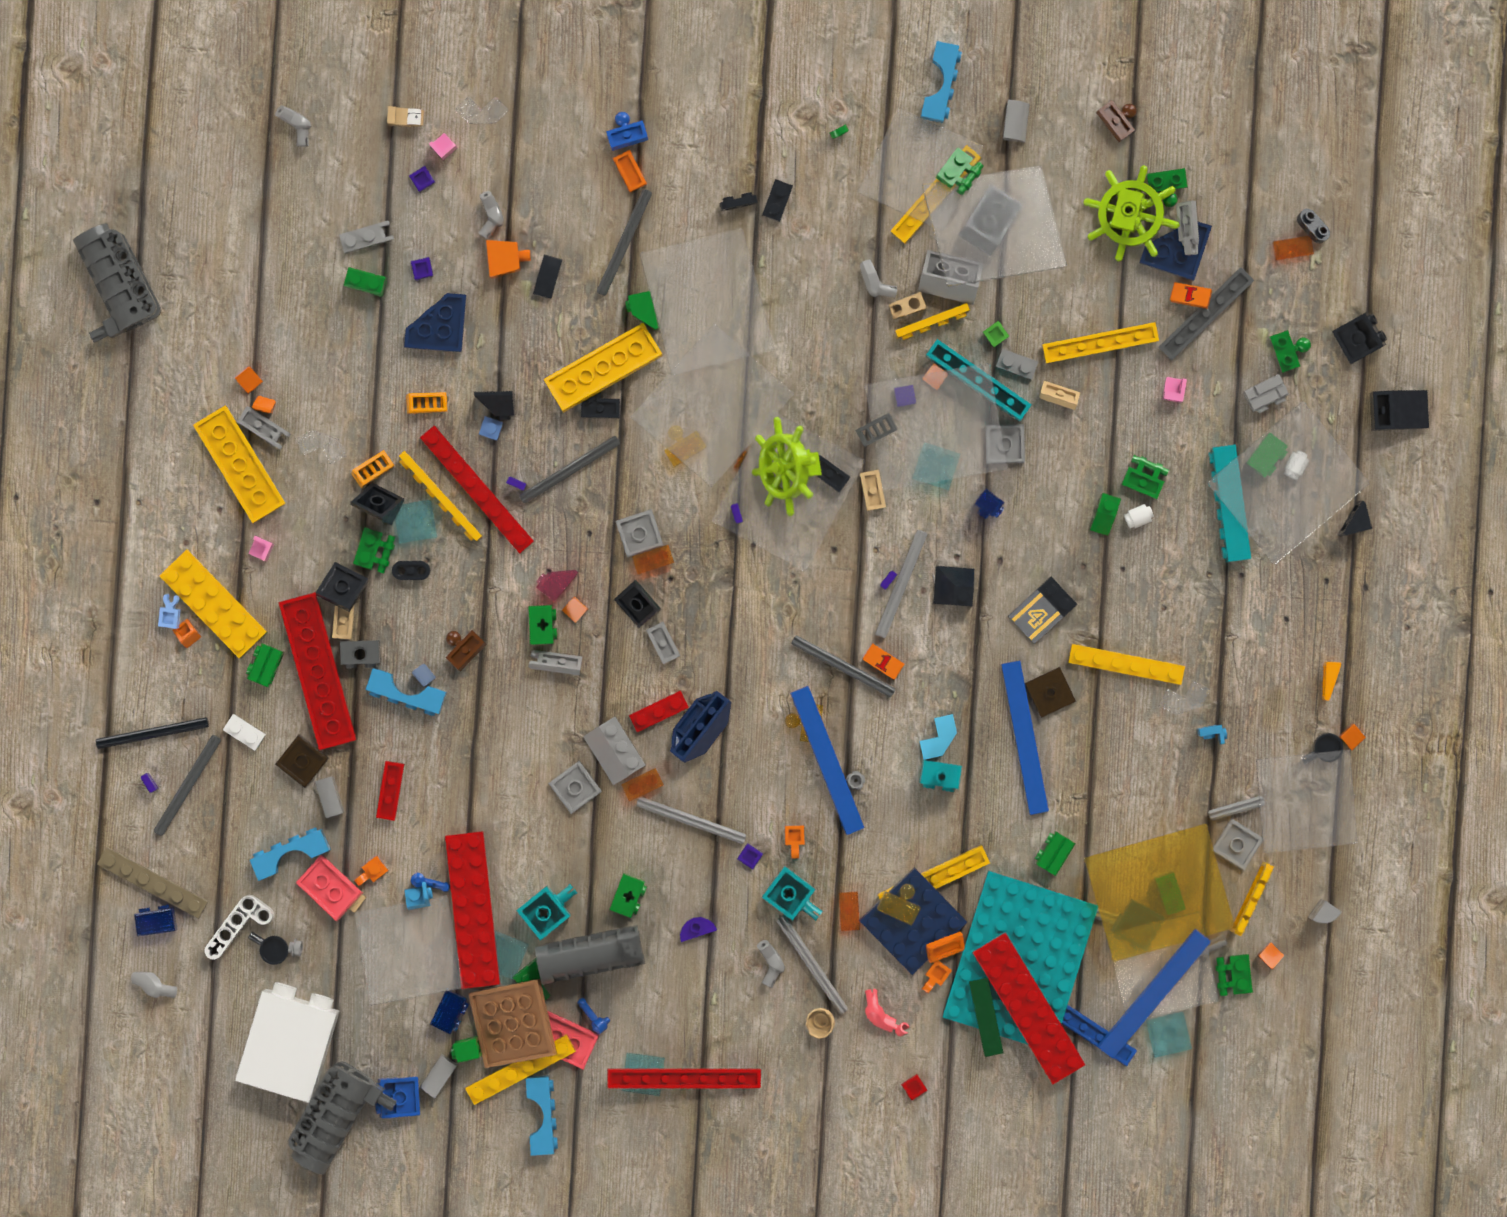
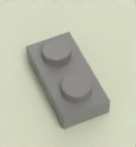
(1016, 364)
(663, 642)

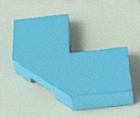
(946, 732)

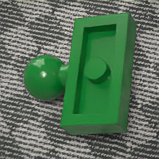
(1162, 180)
(1286, 350)

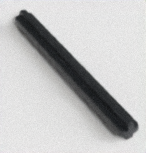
(152, 733)

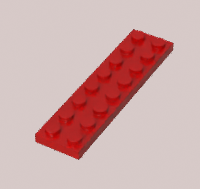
(317, 671)
(472, 909)
(1029, 1008)

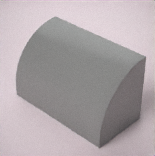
(1016, 121)
(329, 796)
(1324, 912)
(438, 1076)

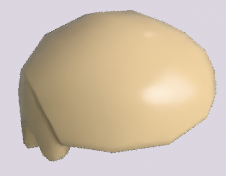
(820, 1023)

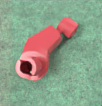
(878, 1017)

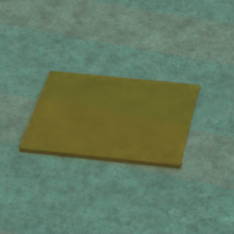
(1159, 892)

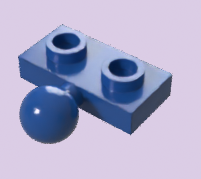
(626, 134)

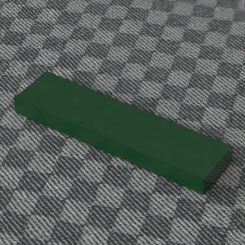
(986, 1017)

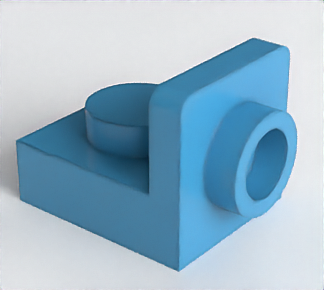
(1210, 731)
(418, 897)

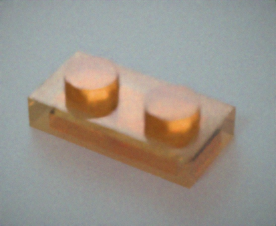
(1293, 248)
(653, 559)
(642, 784)
(849, 911)

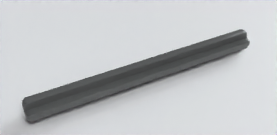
(624, 242)
(569, 469)
(843, 666)
(187, 785)

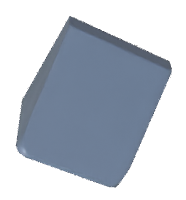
(423, 675)

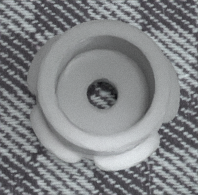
(855, 785)
(295, 948)

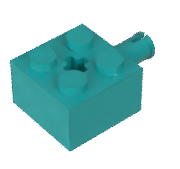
(940, 774)
(801, 893)
(556, 910)

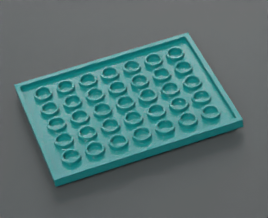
(1046, 932)

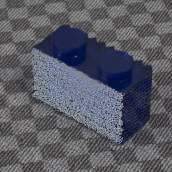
(155, 921)
(448, 1012)

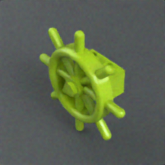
(1129, 213)
(793, 465)

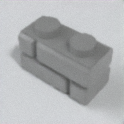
(1266, 393)

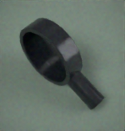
(1327, 742)
(272, 949)

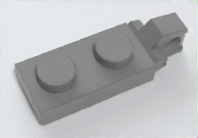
(1188, 226)

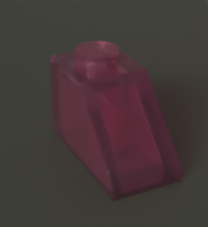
(555, 582)

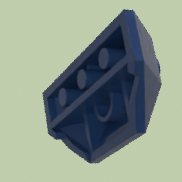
(700, 726)

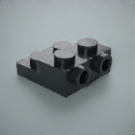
(1360, 337)

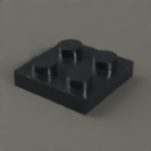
(342, 587)

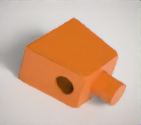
(505, 257)

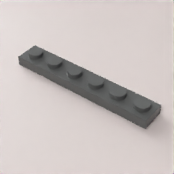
(1203, 317)

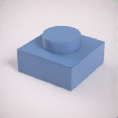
(491, 428)

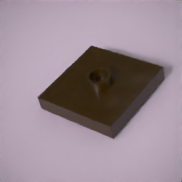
(1050, 692)
(302, 761)

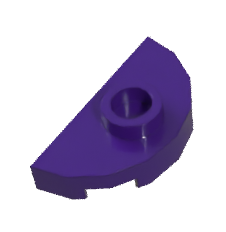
(696, 927)

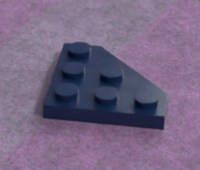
(1171, 254)
(439, 326)

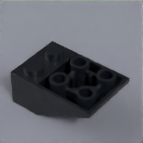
(1399, 410)

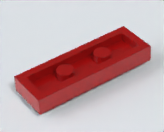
(658, 711)
(390, 790)

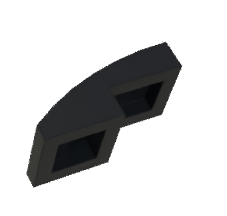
(547, 276)

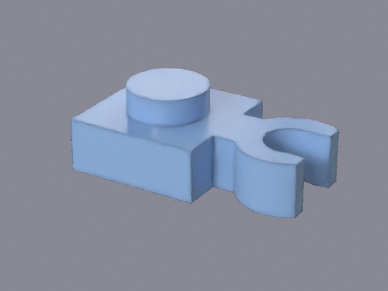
(168, 615)

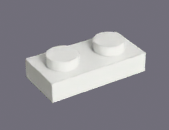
(244, 732)

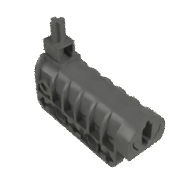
(589, 954)

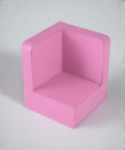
(443, 146)
(1174, 389)
(261, 548)

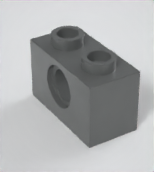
(348, 653)

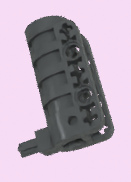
(114, 281)
(335, 1115)

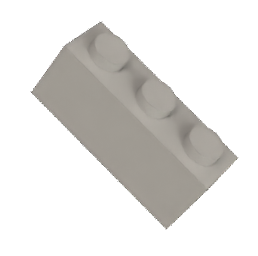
(934, 282)
(614, 750)

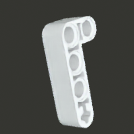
(233, 928)

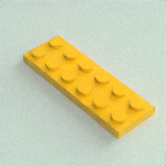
(603, 367)
(239, 464)
(213, 603)

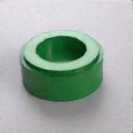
(839, 131)

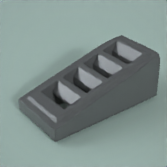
(893, 427)

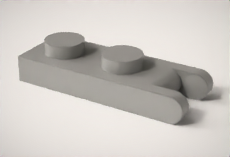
(364, 237)
(262, 426)
(556, 662)

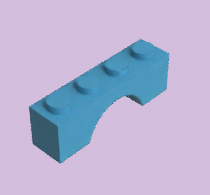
(945, 58)
(382, 684)
(267, 863)
(543, 1140)

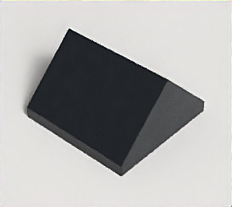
(378, 503)
(1357, 520)
(637, 603)

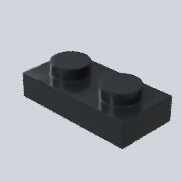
(777, 200)
(832, 475)

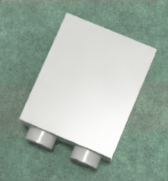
(288, 1042)

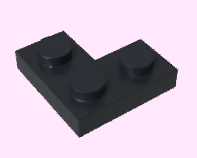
(600, 408)

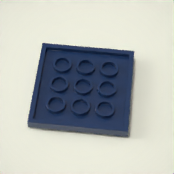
(934, 921)

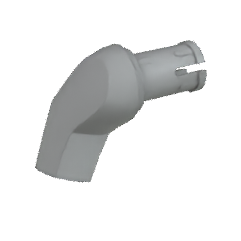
(298, 121)
(494, 214)
(873, 283)
(774, 963)
(152, 985)

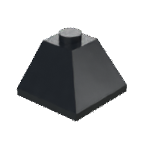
(499, 403)
(954, 586)

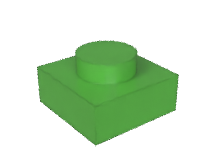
(995, 334)

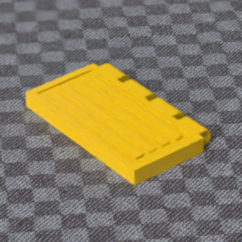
(1252, 898)

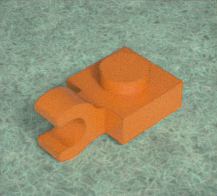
(794, 836)
(373, 869)
(937, 974)

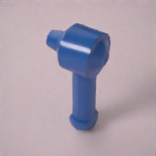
(418, 878)
(598, 1024)

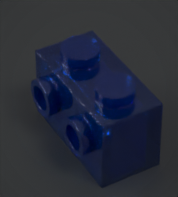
(989, 505)

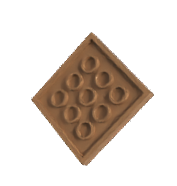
(512, 1023)

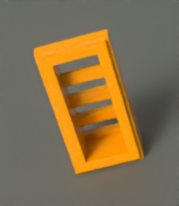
(409, 401)
(355, 472)
(1330, 675)

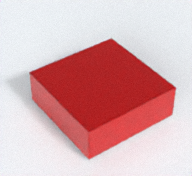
(914, 1087)

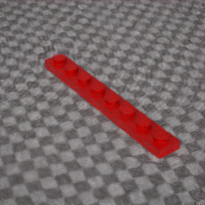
(477, 489)
(683, 1078)

